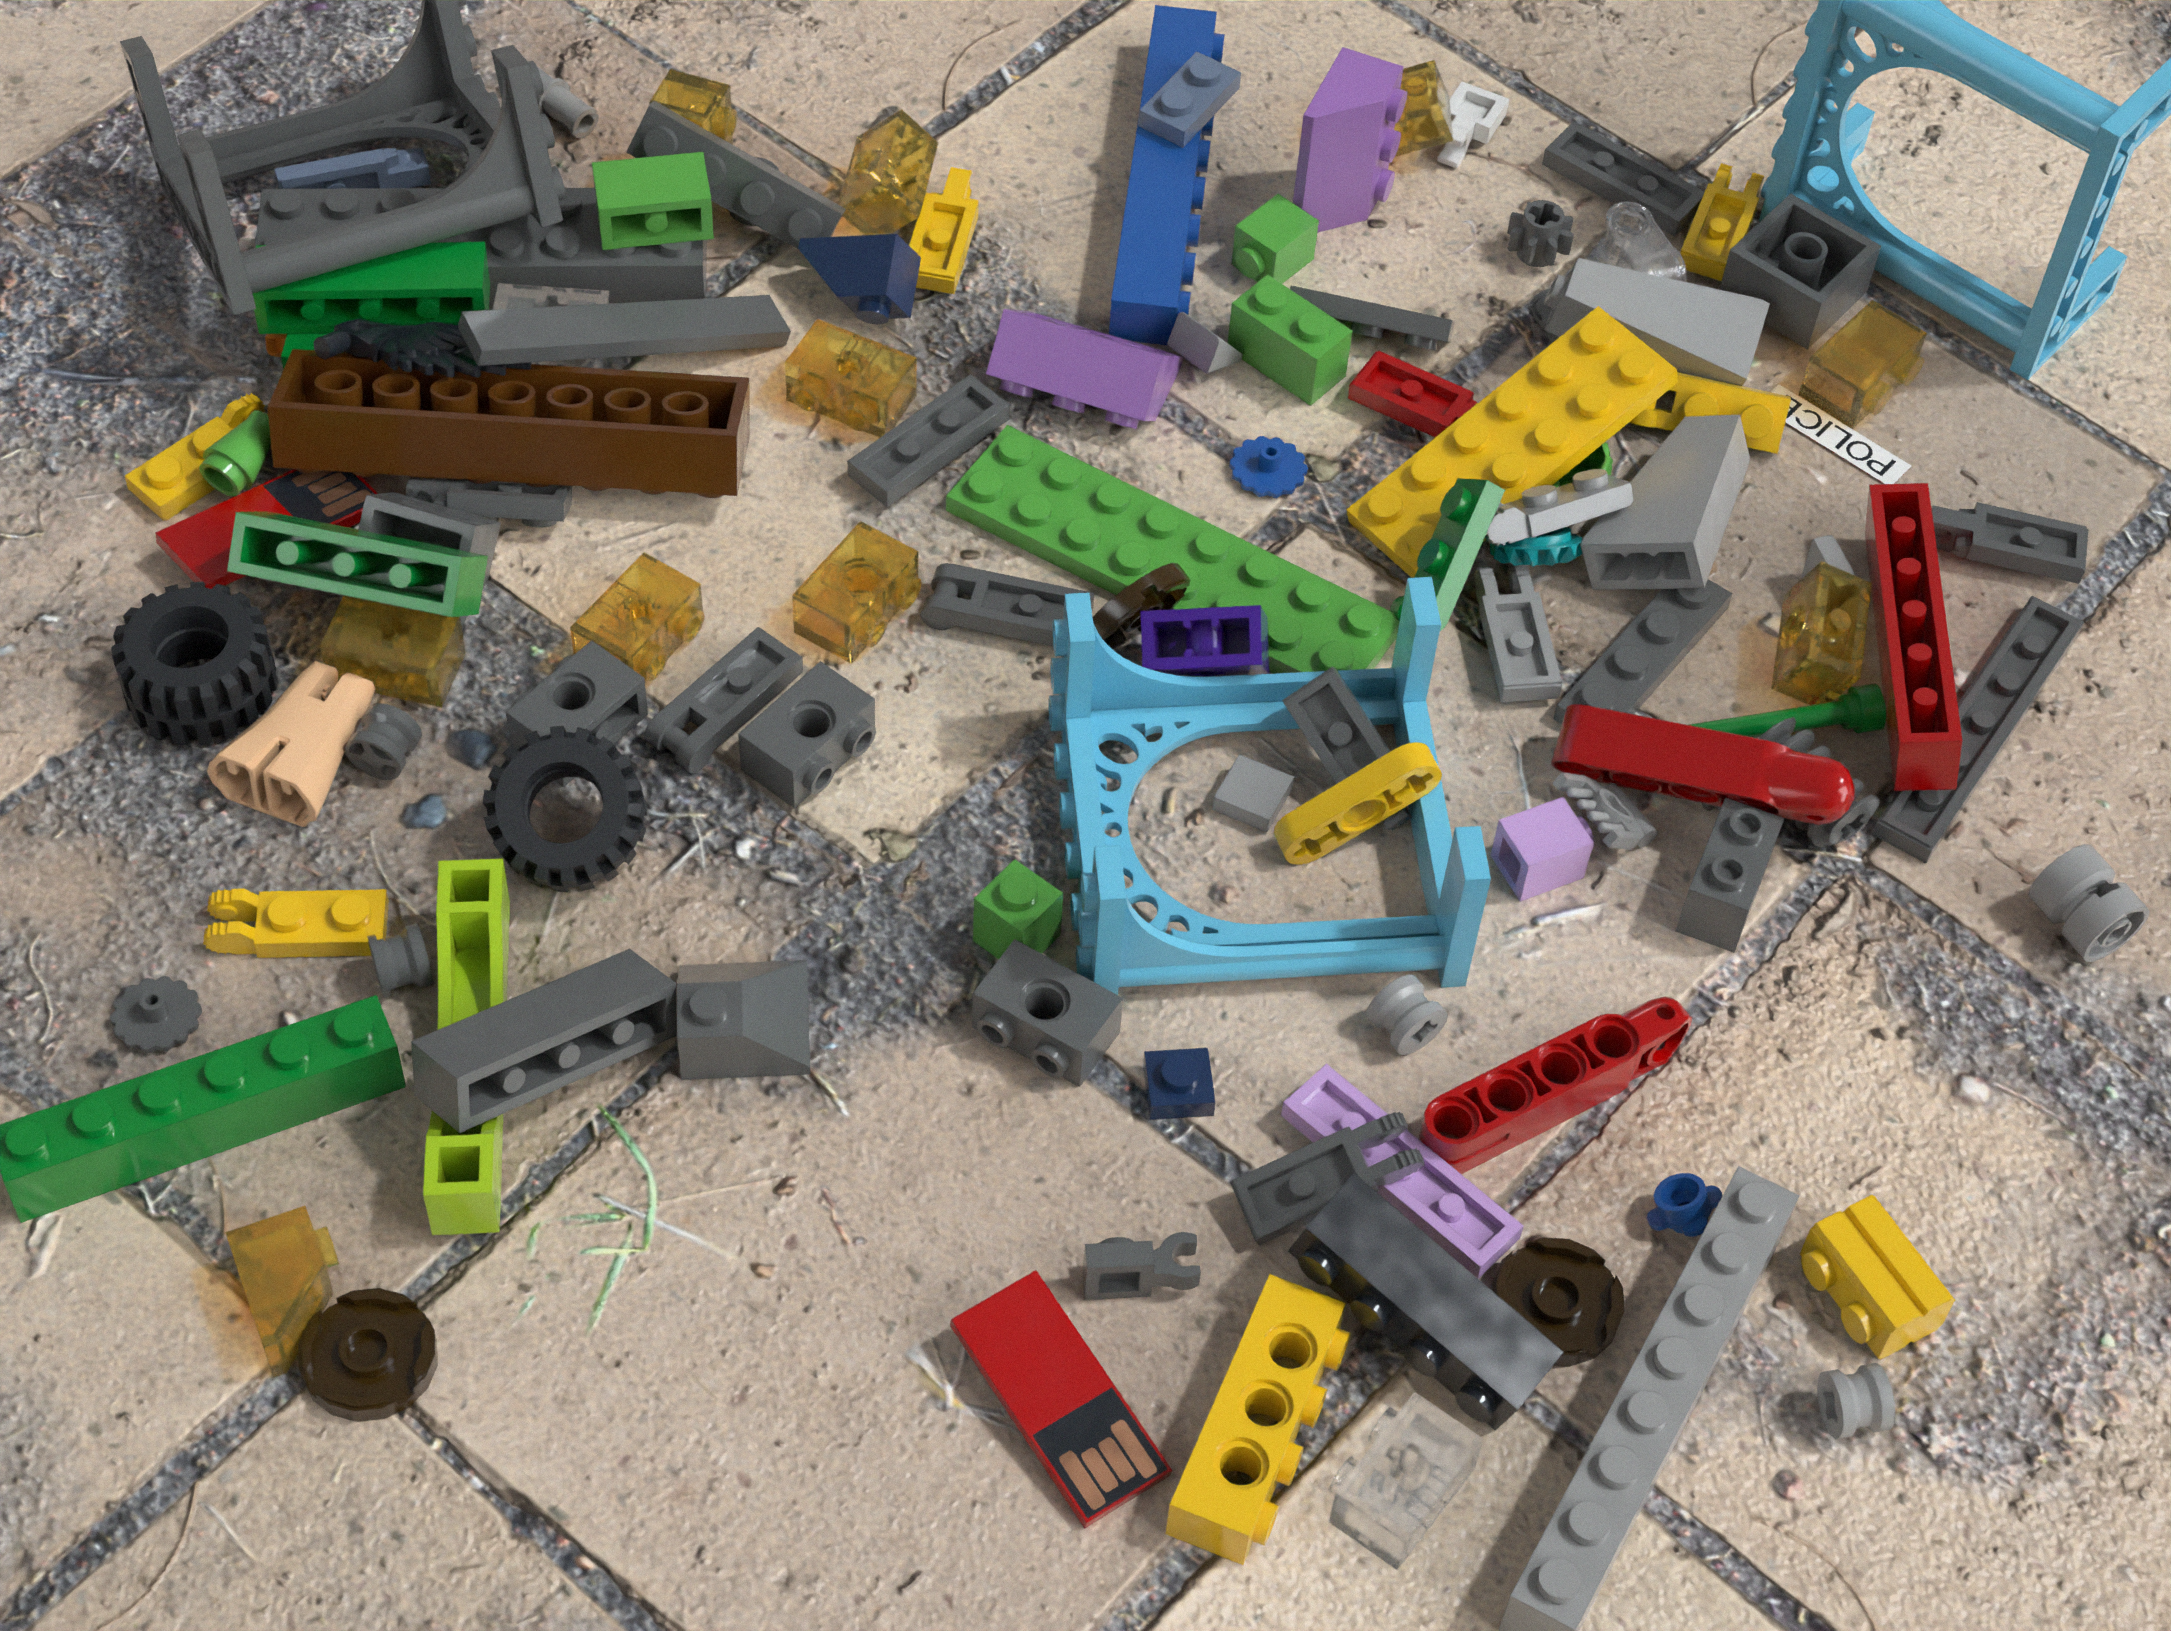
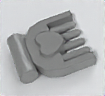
(1609, 811)

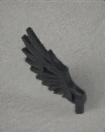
(410, 347)

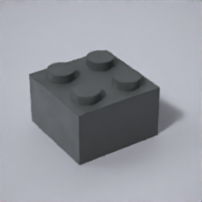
(1803, 267)

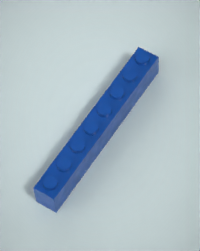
(1163, 193)

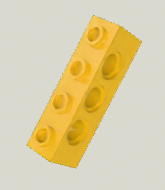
(1230, 1516)

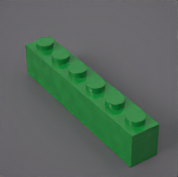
(198, 1108)

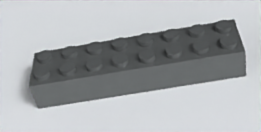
(516, 250)

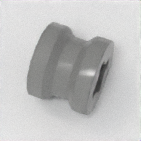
(1407, 1014)
(1856, 1400)

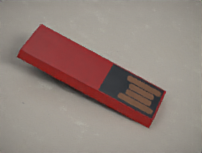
(204, 540)
(1060, 1398)

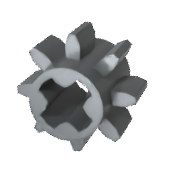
(1540, 233)

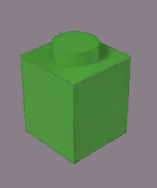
(1274, 241)
(1017, 908)

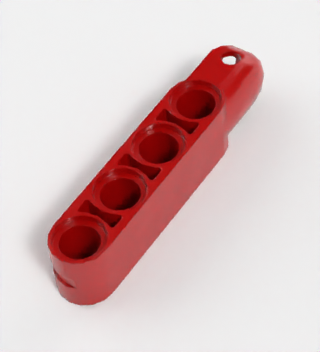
(1701, 764)
(1541, 1104)

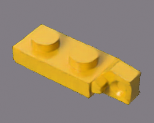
(945, 233)

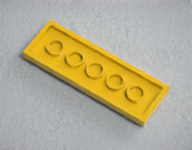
(1521, 432)

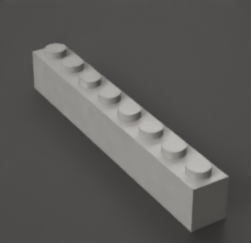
(1651, 1409)

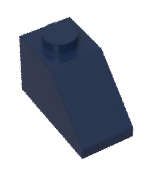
(867, 273)

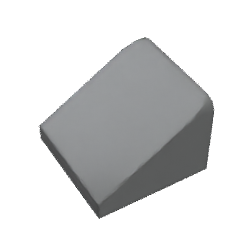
(1201, 345)

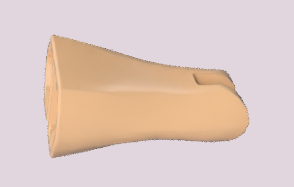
(295, 748)

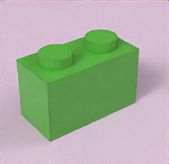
(653, 200)
(1289, 339)

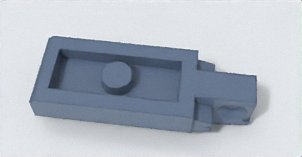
(360, 170)

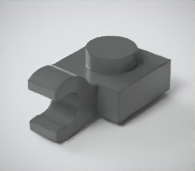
(1131, 1268)

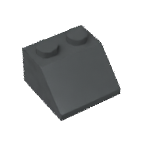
(431, 524)

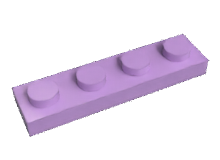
(1433, 1197)

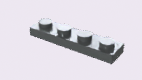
(739, 179)
(1648, 649)

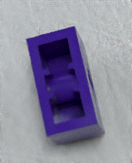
(1206, 641)

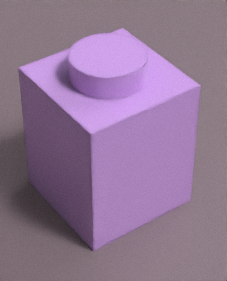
(1542, 848)

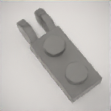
(1554, 508)
(1517, 637)

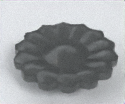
(156, 1014)

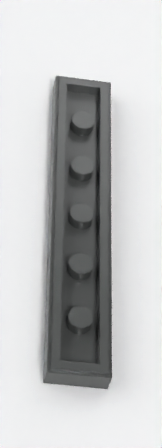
(622, 329)
(1988, 718)

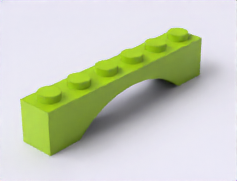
(472, 955)

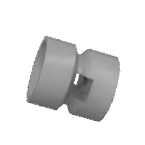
(2082, 895)

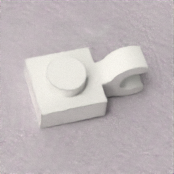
(1473, 116)

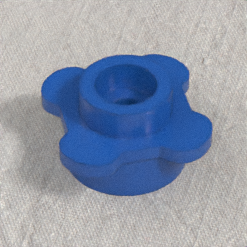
(1683, 1204)

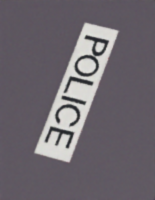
(1842, 440)

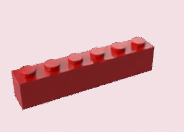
(1912, 638)

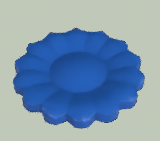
(1268, 467)

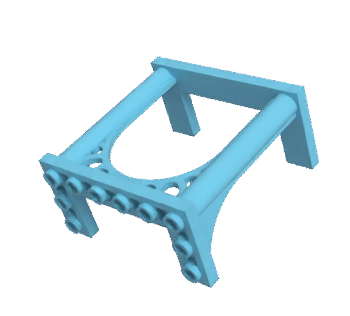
(1823, 140)
(1118, 701)

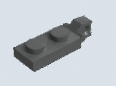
(496, 499)
(2013, 540)
(1339, 730)

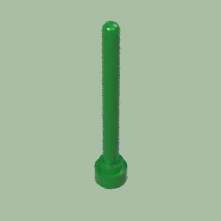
(1859, 710)

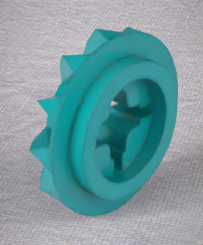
(1545, 549)

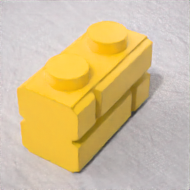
(1875, 1277)

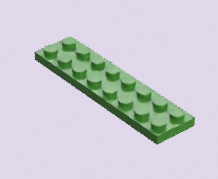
(1122, 533)

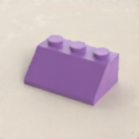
(1349, 140)
(1082, 367)

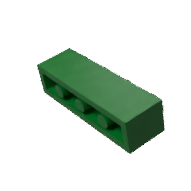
(396, 289)
(357, 563)

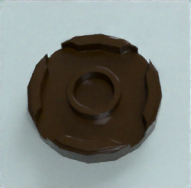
(1154, 591)
(1563, 1295)
(368, 1355)

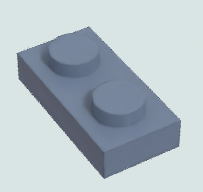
(1189, 99)

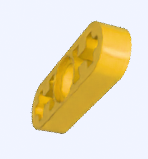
(1357, 803)

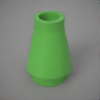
(238, 456)

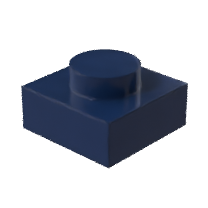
(1179, 1083)

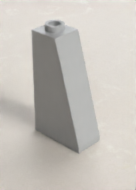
(1687, 324)
(1676, 512)

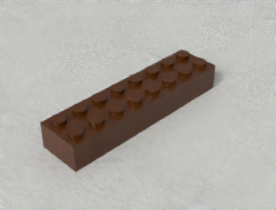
(519, 427)

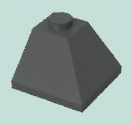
(743, 1020)

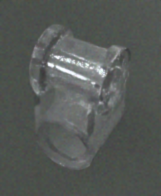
(1638, 243)

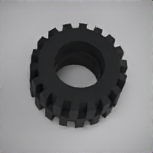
(186, 628)
(553, 758)

